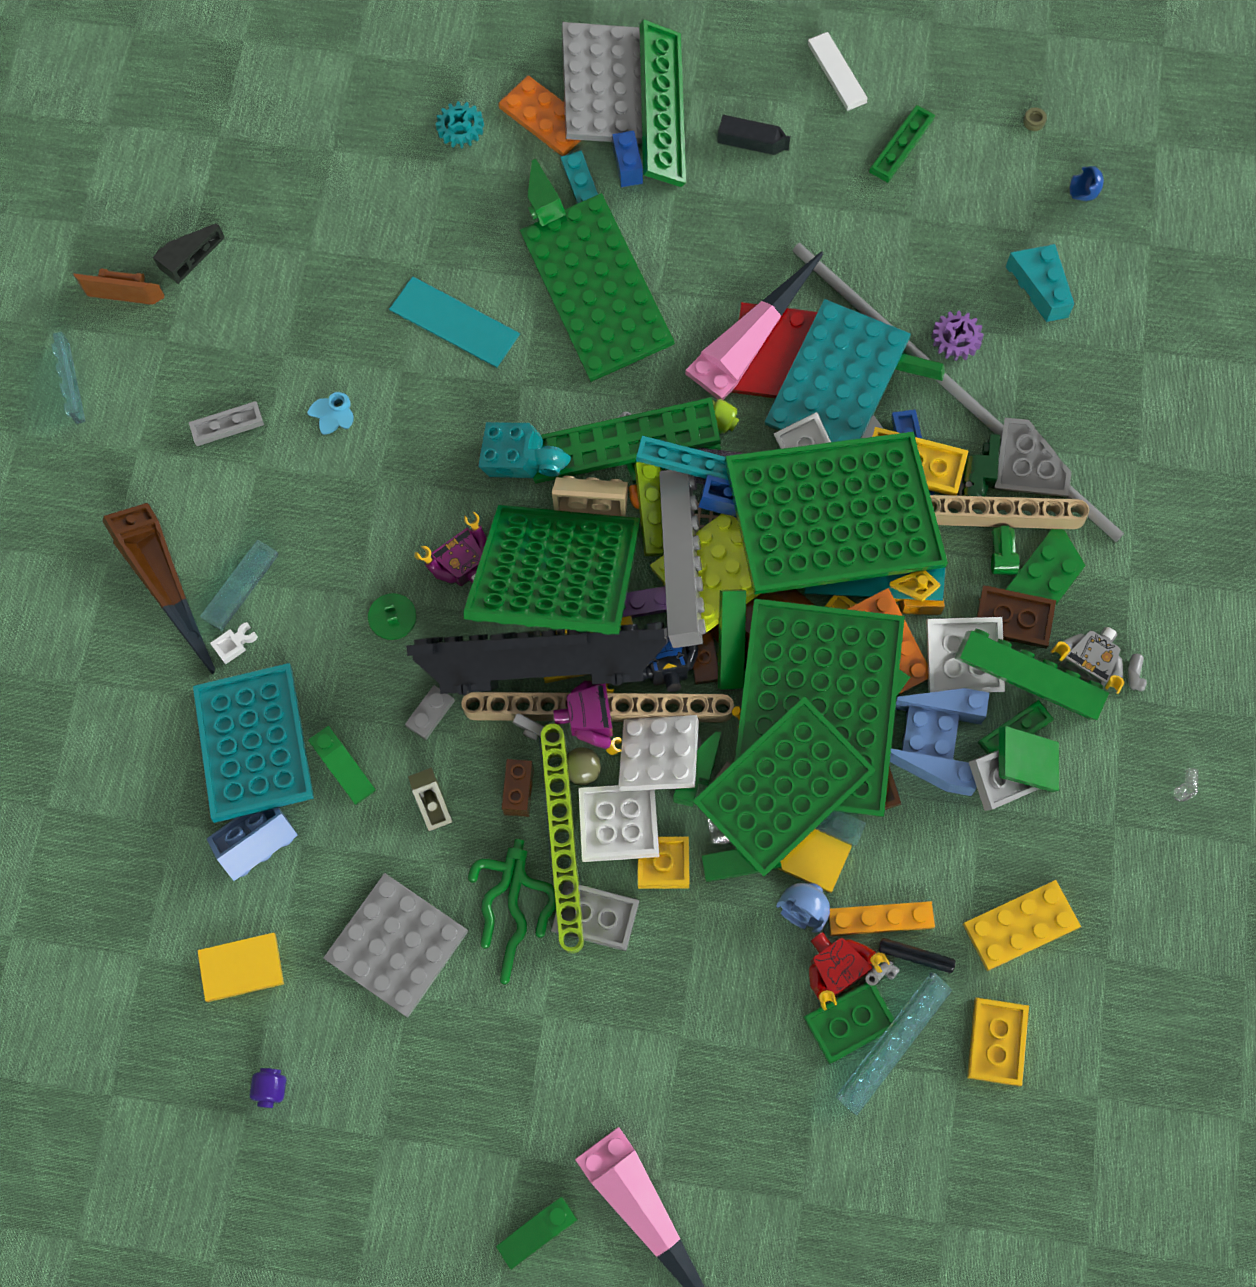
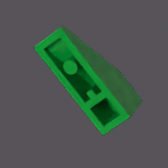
(542, 197)
(342, 765)
(537, 1232)

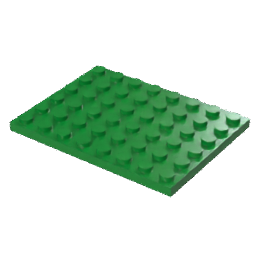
(834, 512)
(554, 570)
(842, 665)

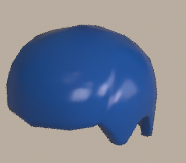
(1087, 184)

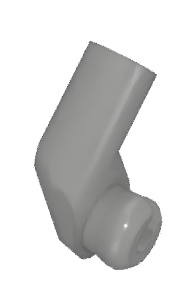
(1134, 673)
(874, 977)

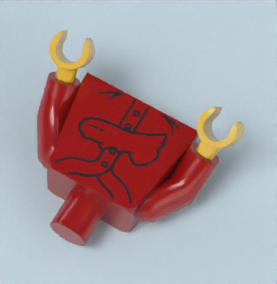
(840, 966)

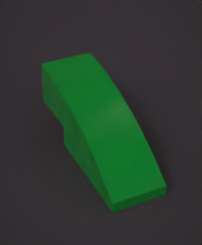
(704, 766)

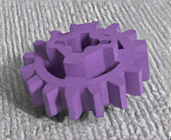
(965, 343)

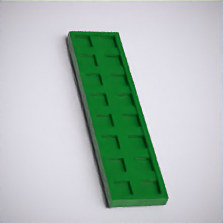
(618, 439)

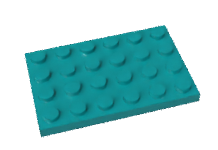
(839, 372)
(252, 743)

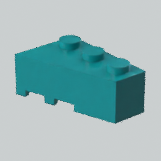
(1044, 280)

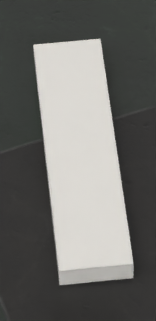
(837, 71)

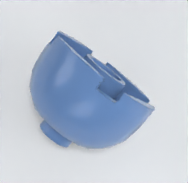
(805, 906)

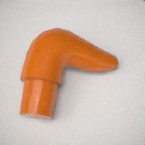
(634, 496)

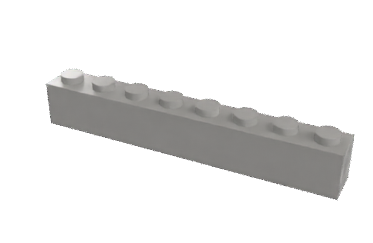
(681, 559)

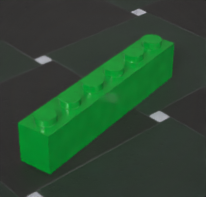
(1032, 675)

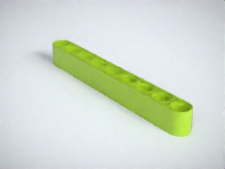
(557, 825)

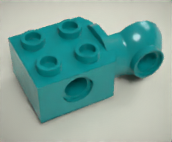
(517, 452)

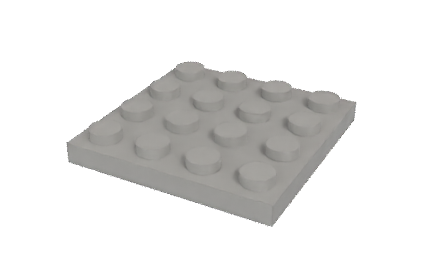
(396, 945)

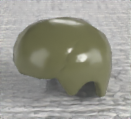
(583, 766)

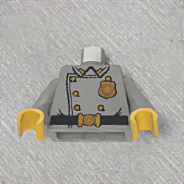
(1093, 657)

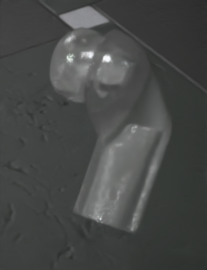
(1189, 788)

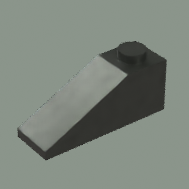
(186, 252)

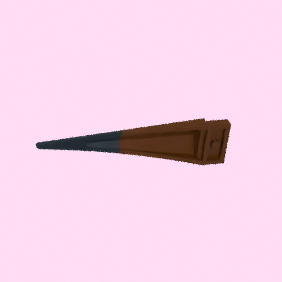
(143, 545)

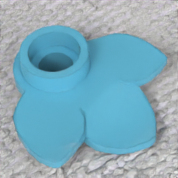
(331, 416)

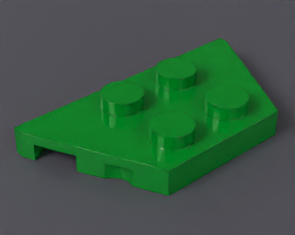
(1050, 568)

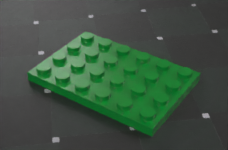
(784, 786)

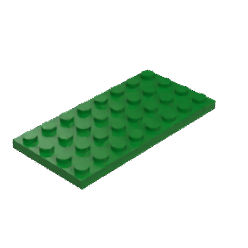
(597, 288)

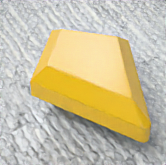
(916, 585)

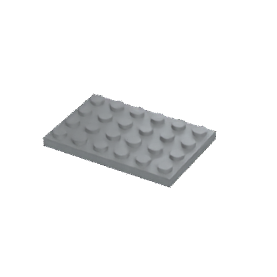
(601, 81)

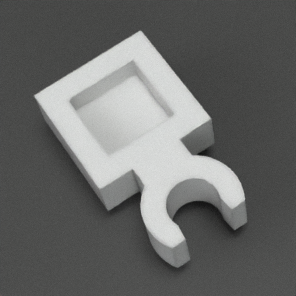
(231, 645)

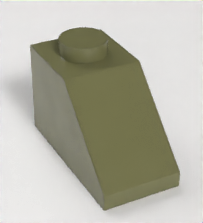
(430, 799)

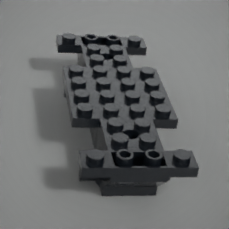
(480, 662)

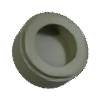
(1034, 119)

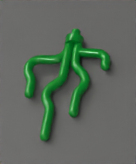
(513, 870)

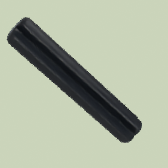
(917, 955)

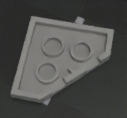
(1029, 462)

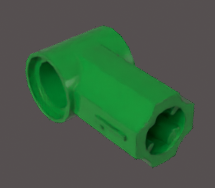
(1004, 555)

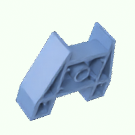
(932, 733)

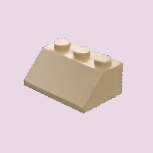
(590, 495)

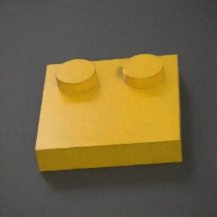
(668, 869)

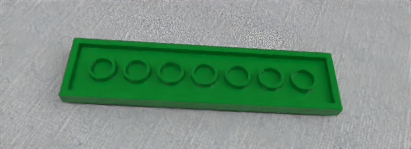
(662, 104)

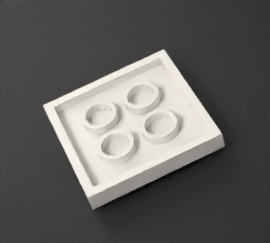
(943, 642)
(659, 753)
(617, 824)

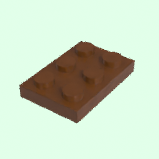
(1024, 616)

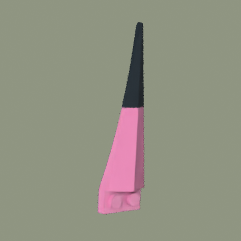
(730, 355)
(623, 1182)

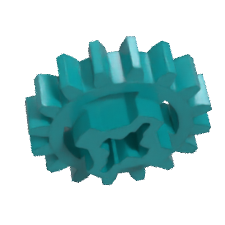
(460, 124)

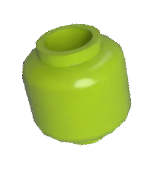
(725, 416)

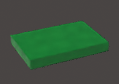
(1028, 759)
(850, 1024)

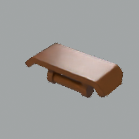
(120, 287)

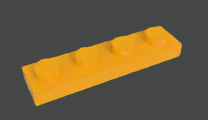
(881, 918)

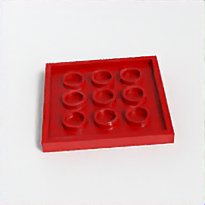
(776, 355)

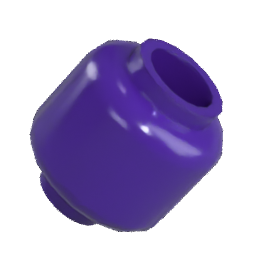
(268, 1087)

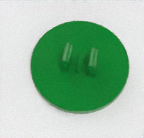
(392, 616)

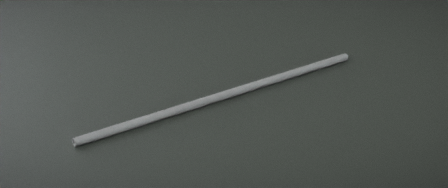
(948, 383)

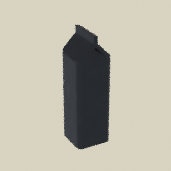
(752, 135)

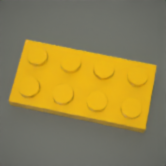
(941, 463)
(1021, 925)

